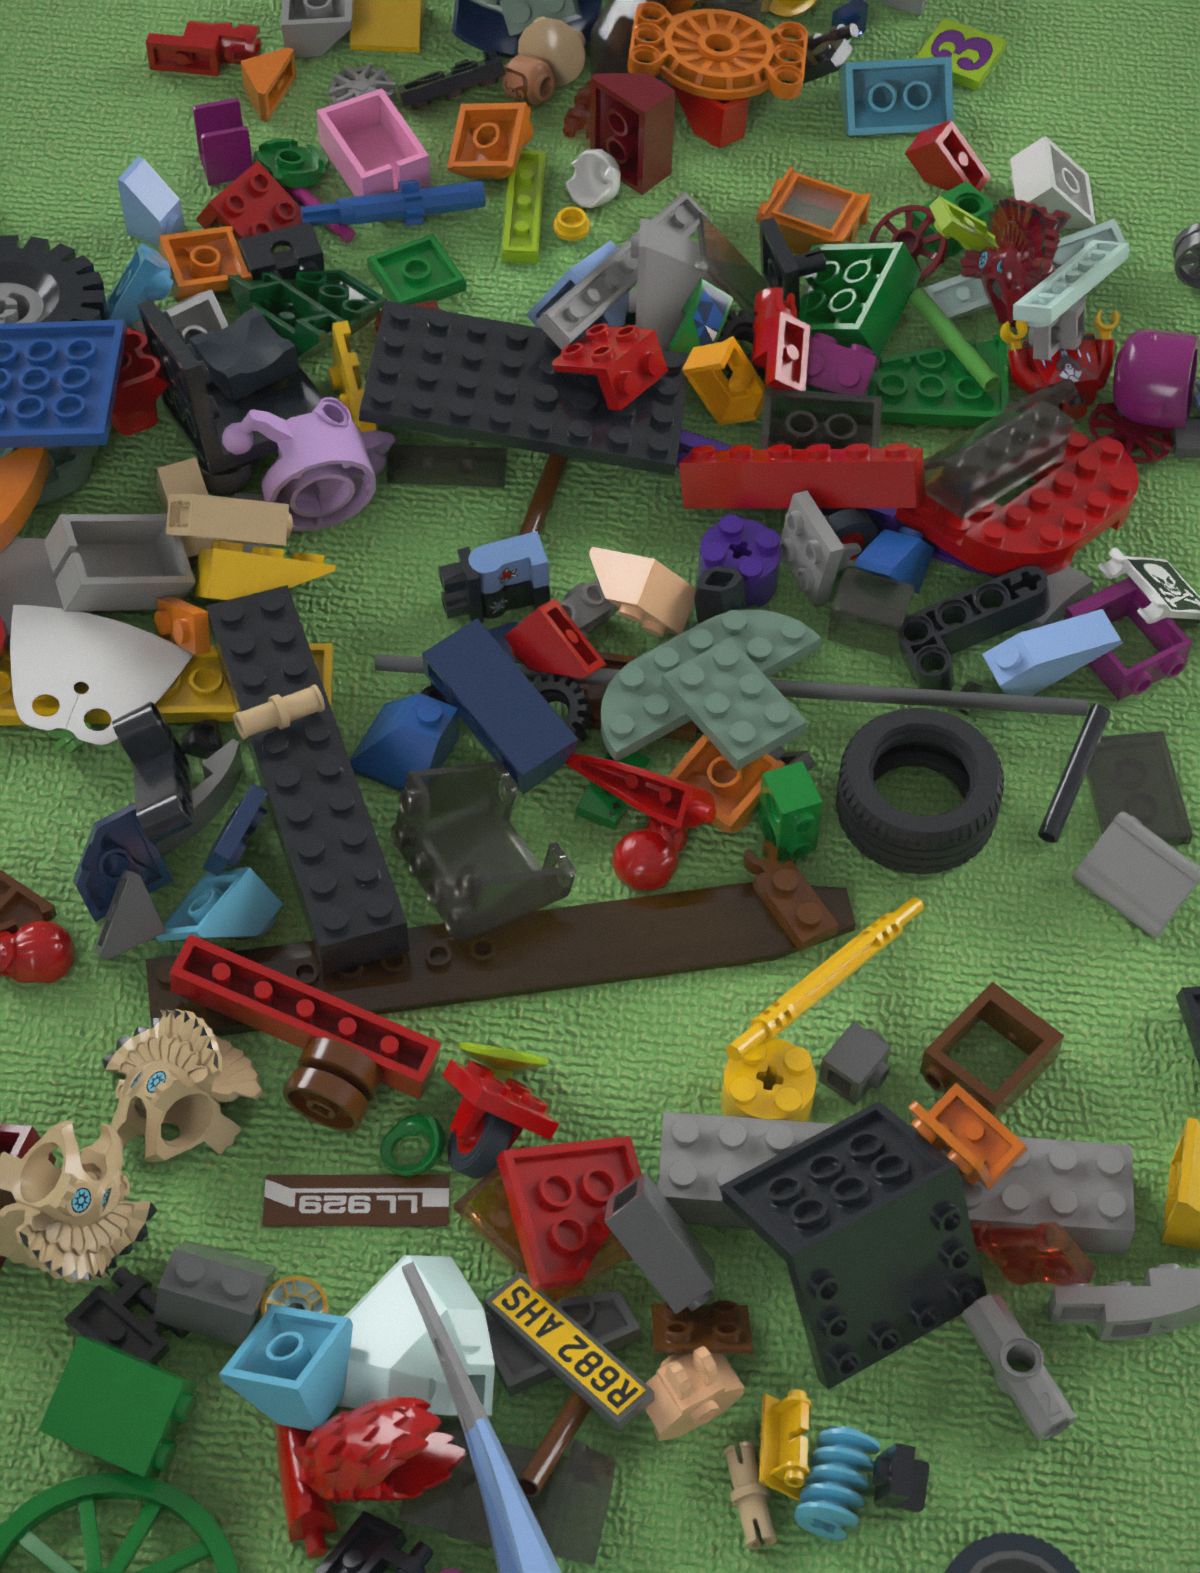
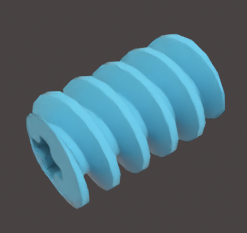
(832, 1482)

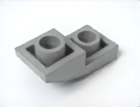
(1064, 589)

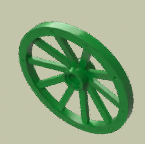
(87, 1489)

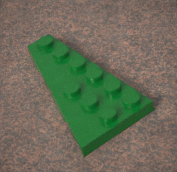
(936, 387)

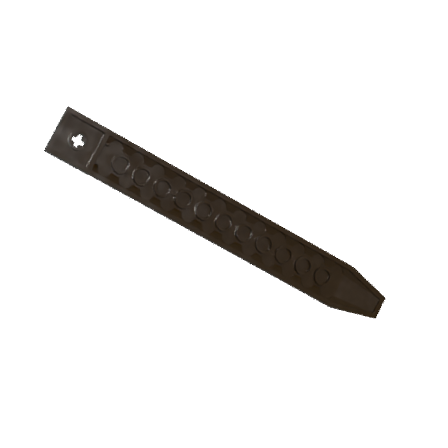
(536, 953)

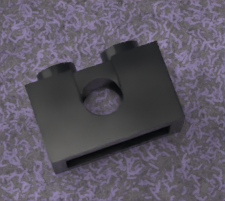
(302, 257)

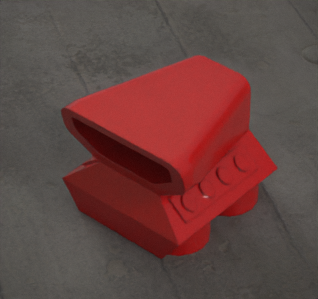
(138, 387)

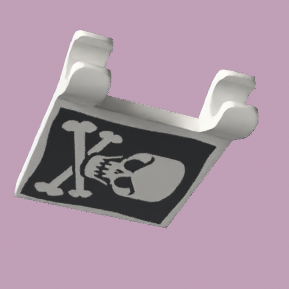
(1161, 584)

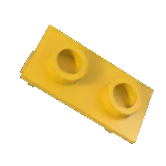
(782, 1442)

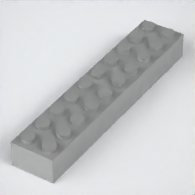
(1059, 1181)

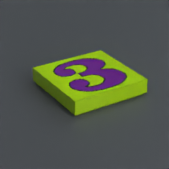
(970, 49)

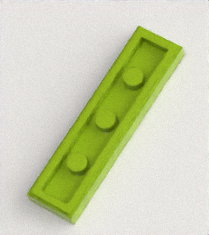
(524, 209)

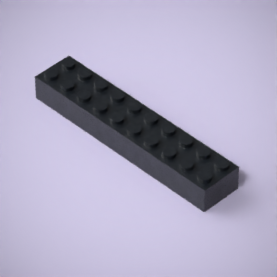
(310, 786)

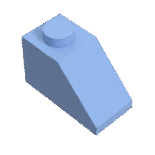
(148, 203)

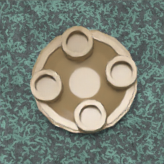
(556, 45)

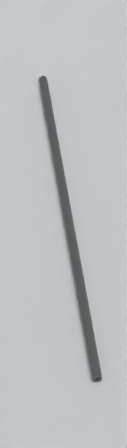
(830, 691)

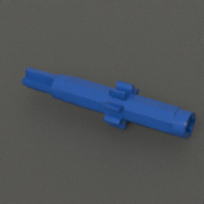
(407, 203)

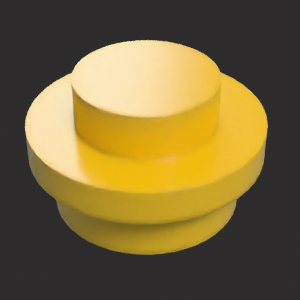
(571, 224)

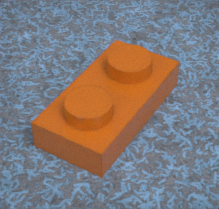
(183, 624)

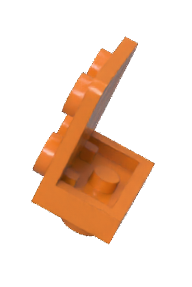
(969, 1136)

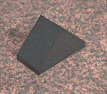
(129, 918)

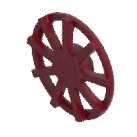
(913, 238)
(1130, 434)

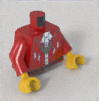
(1086, 366)

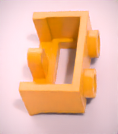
(726, 400)

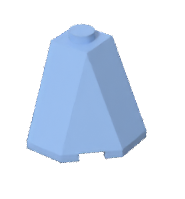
(612, 317)

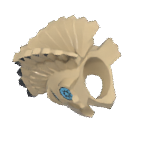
(178, 1077)
(72, 1215)

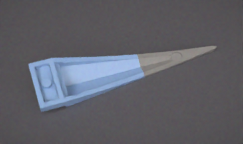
(512, 1525)

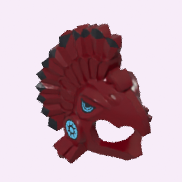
(1024, 255)

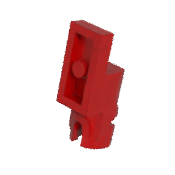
(203, 47)
(780, 340)

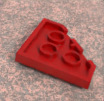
(561, 1203)

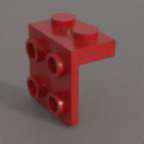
(621, 357)

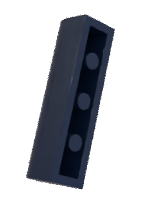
(499, 705)

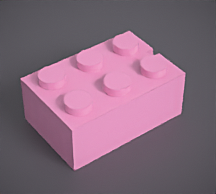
(372, 144)

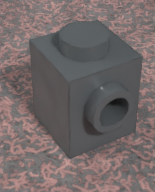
(855, 1063)

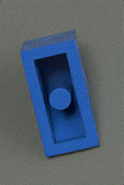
(897, 557)

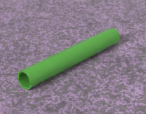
(954, 340)

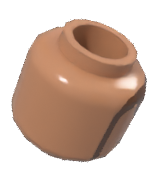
(528, 80)

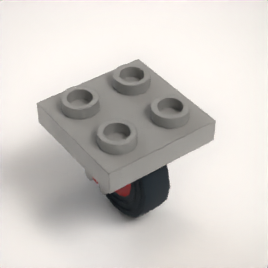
(822, 544)

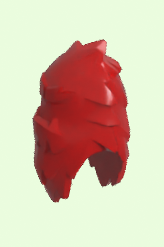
(378, 1453)

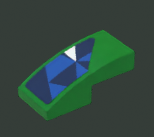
(704, 318)

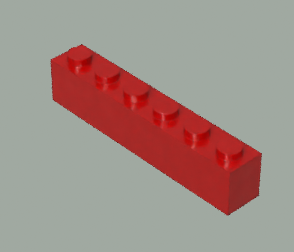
(831, 476)
(300, 1012)

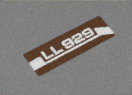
(356, 1200)

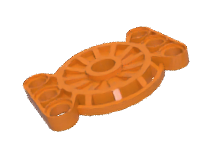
(743, 68)

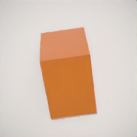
(268, 79)

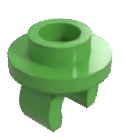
(68, 740)

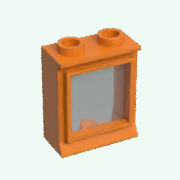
(814, 211)

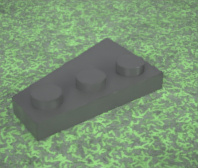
(601, 1315)

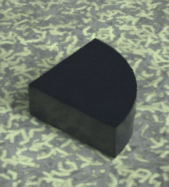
(202, 740)

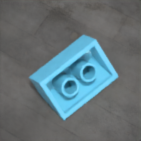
(896, 95)

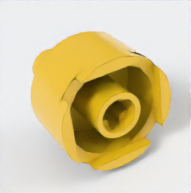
(770, 1083)

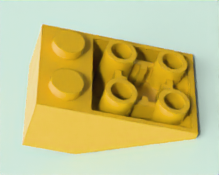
(230, 573)

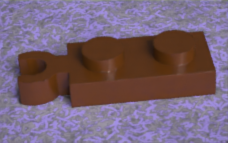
(790, 898)

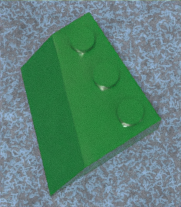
(859, 293)

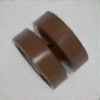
(333, 1084)

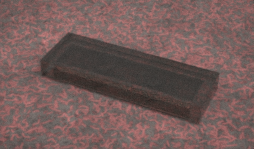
(447, 465)

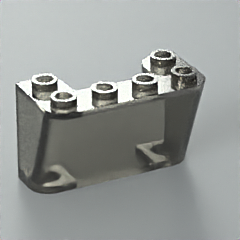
(468, 852)

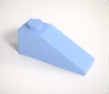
(1050, 652)

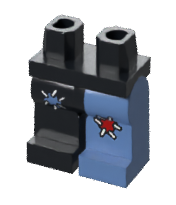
(496, 578)

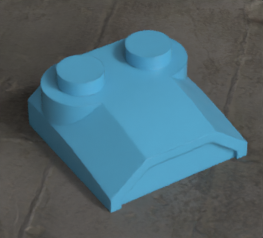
(142, 280)

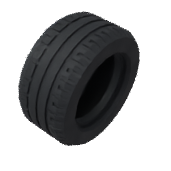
(920, 740)

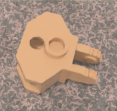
(691, 1392)

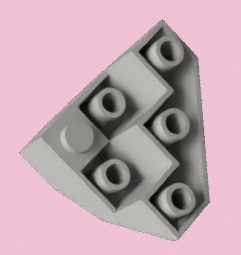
(663, 278)

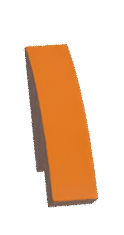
(21, 485)

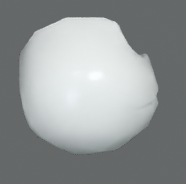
(594, 179)

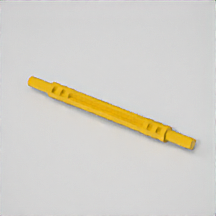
(824, 979)

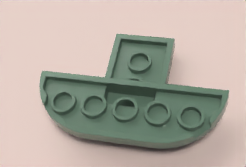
(717, 681)

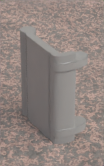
(1138, 874)

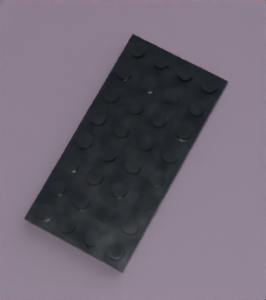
(500, 388)

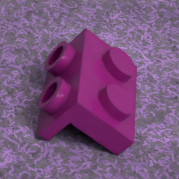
(839, 368)

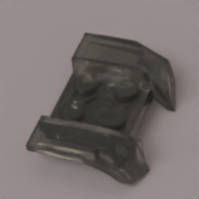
(567, 1508)

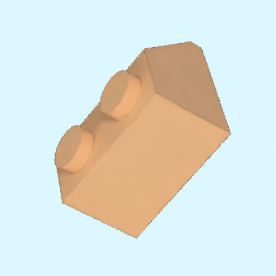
(644, 590)

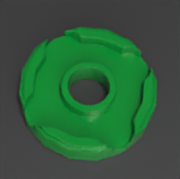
(291, 163)

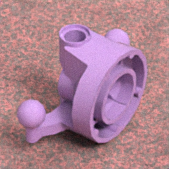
(321, 464)

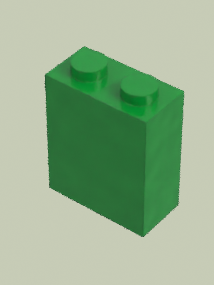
(119, 1407)

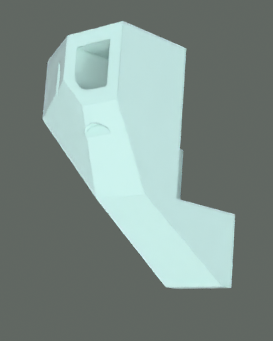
(393, 1349)

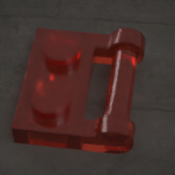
(1034, 1253)

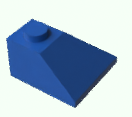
(405, 738)

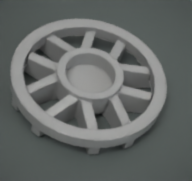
(359, 83)

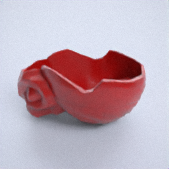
(649, 855)
(36, 953)

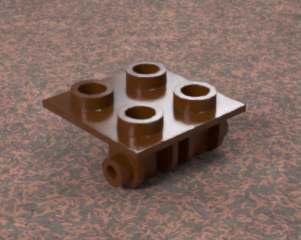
(718, 1327)

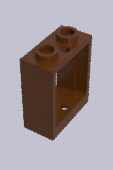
(1014, 1023)

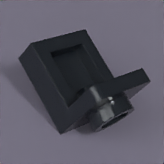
(900, 1479)

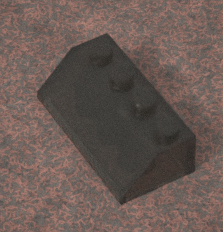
(997, 457)

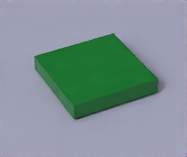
(416, 272)

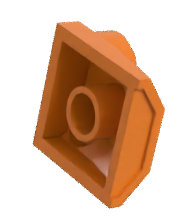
(489, 139)
(202, 260)
(732, 790)

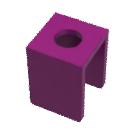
(222, 140)

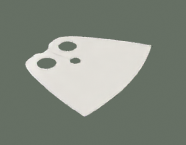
(115, 660)

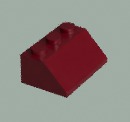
(634, 125)

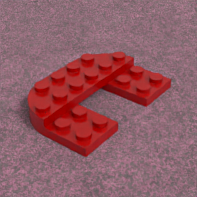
(1047, 522)

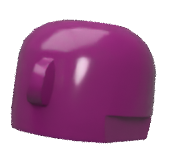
(1156, 377)

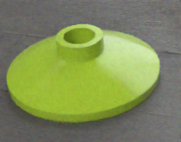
(501, 1060)

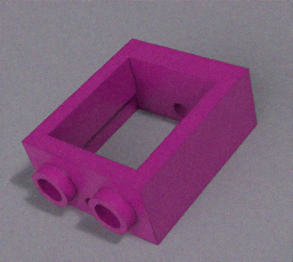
(1174, 646)

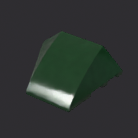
(308, 305)

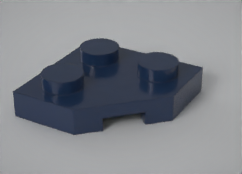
(237, 830)
(112, 846)

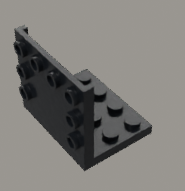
(204, 409)
(867, 1235)

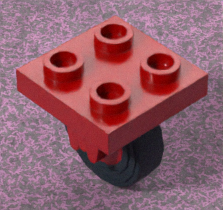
(490, 1117)

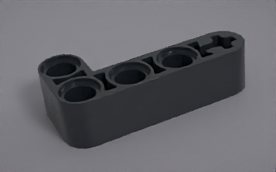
(1018, 598)
(160, 773)

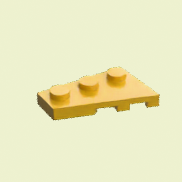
(346, 375)

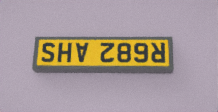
(570, 1351)

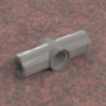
(1031, 1391)

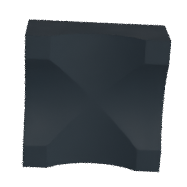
(245, 355)

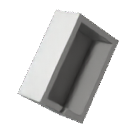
(116, 561)

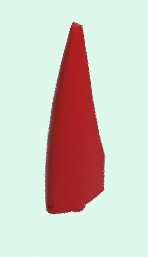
(649, 791)
(305, 1512)

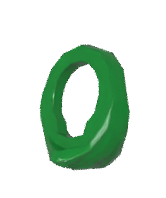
(414, 1126)

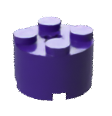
(750, 550)

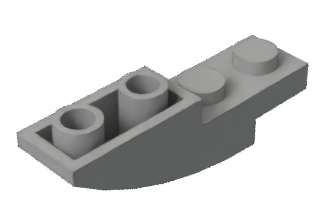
(1062, 333)
(1127, 1311)

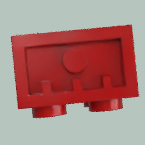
(252, 205)

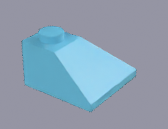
(223, 907)
(293, 1365)

